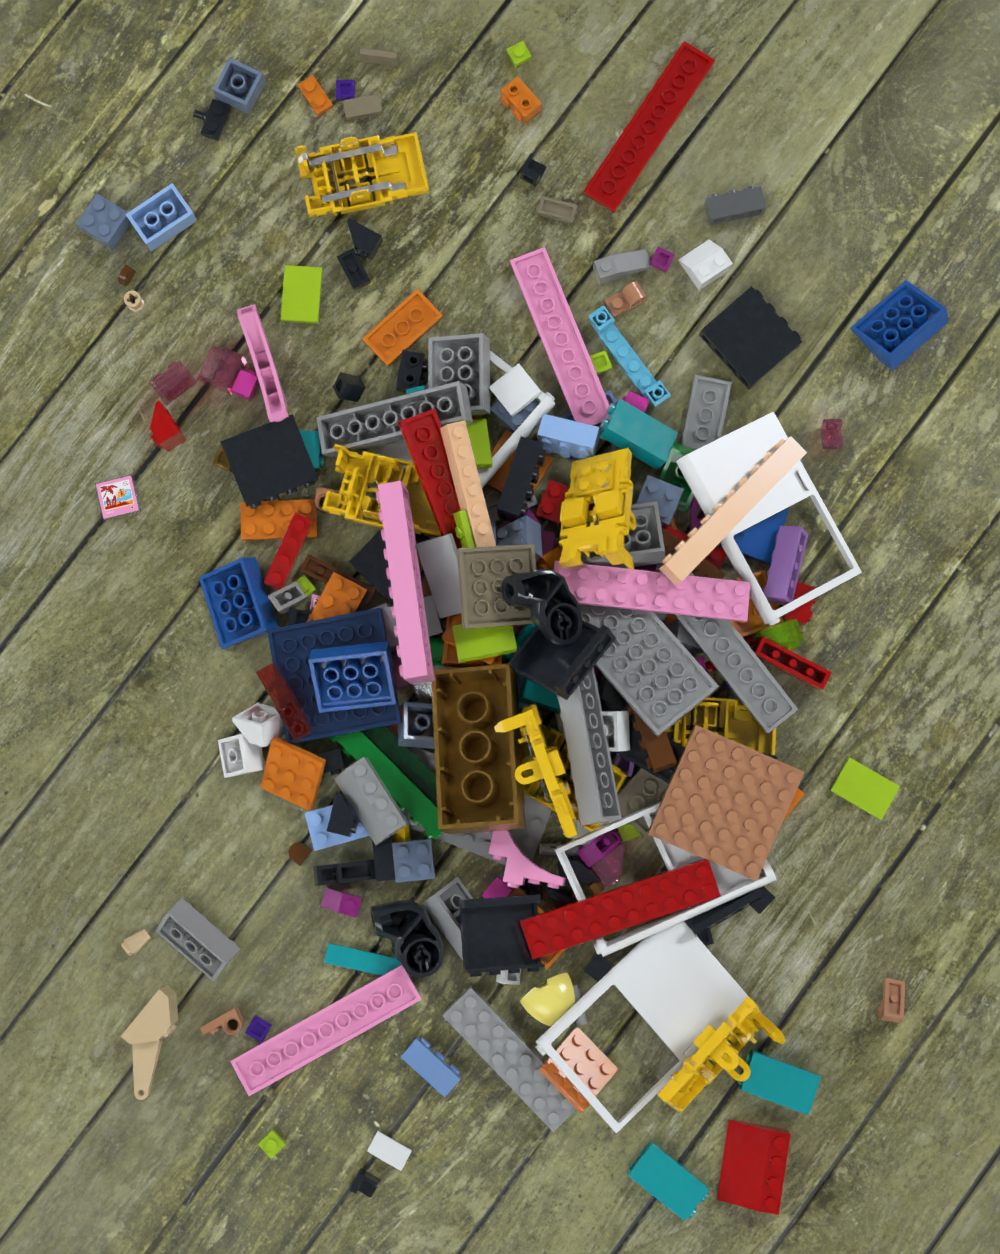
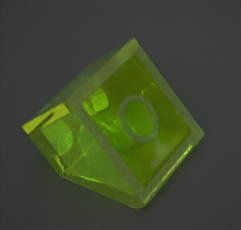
(785, 634)

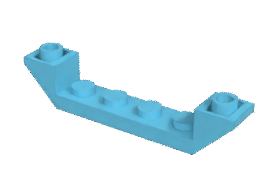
(626, 357)

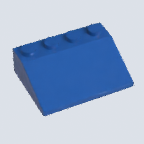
(900, 324)
(760, 539)
(238, 602)
(353, 676)

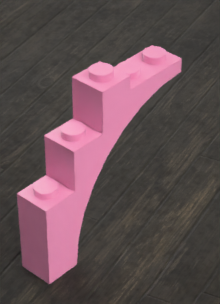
(264, 364)
(518, 864)

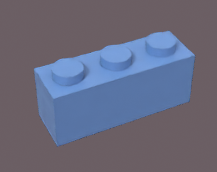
(431, 1066)

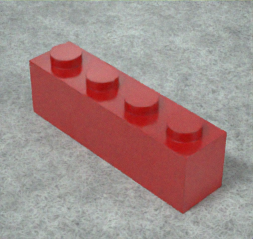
(289, 550)
(791, 663)

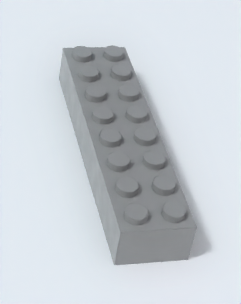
(378, 422)
(589, 754)
(508, 1056)

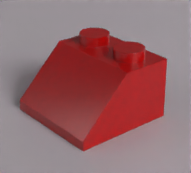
(164, 429)

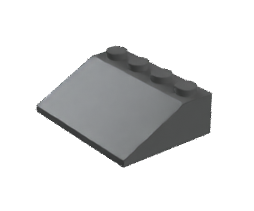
(463, 360)
(644, 543)

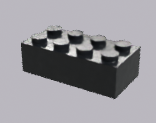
(520, 479)

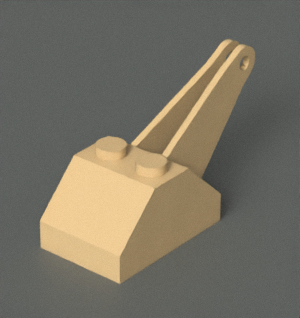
(147, 1034)

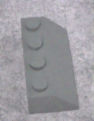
(371, 800)
(445, 911)
(197, 939)

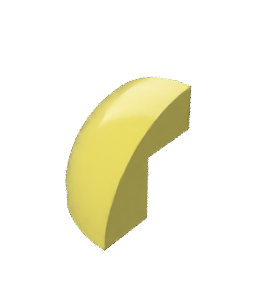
(550, 1000)

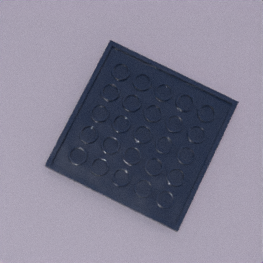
(290, 653)

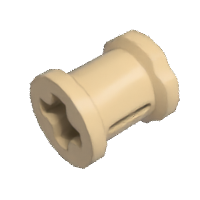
(139, 302)

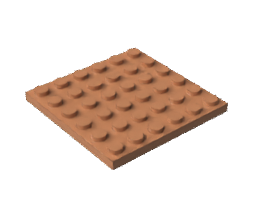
(725, 802)

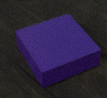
(345, 89)
(258, 1028)

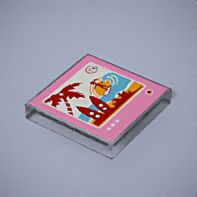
(118, 497)

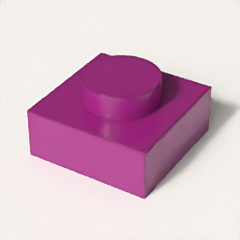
(662, 259)

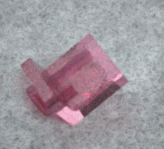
(831, 434)

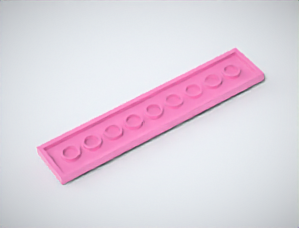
(561, 337)
(656, 593)
(325, 1030)

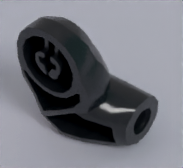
(549, 601)
(412, 936)

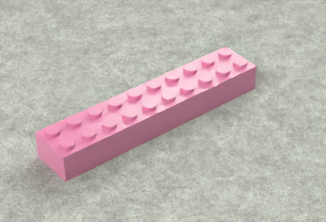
(405, 583)

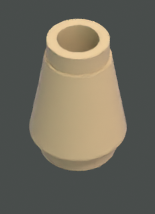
(135, 942)

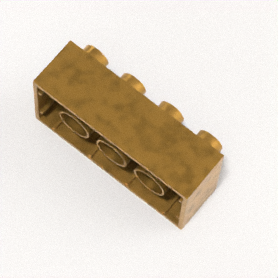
(472, 759)

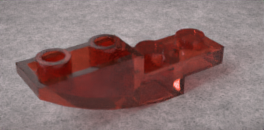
(285, 701)

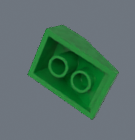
(673, 475)

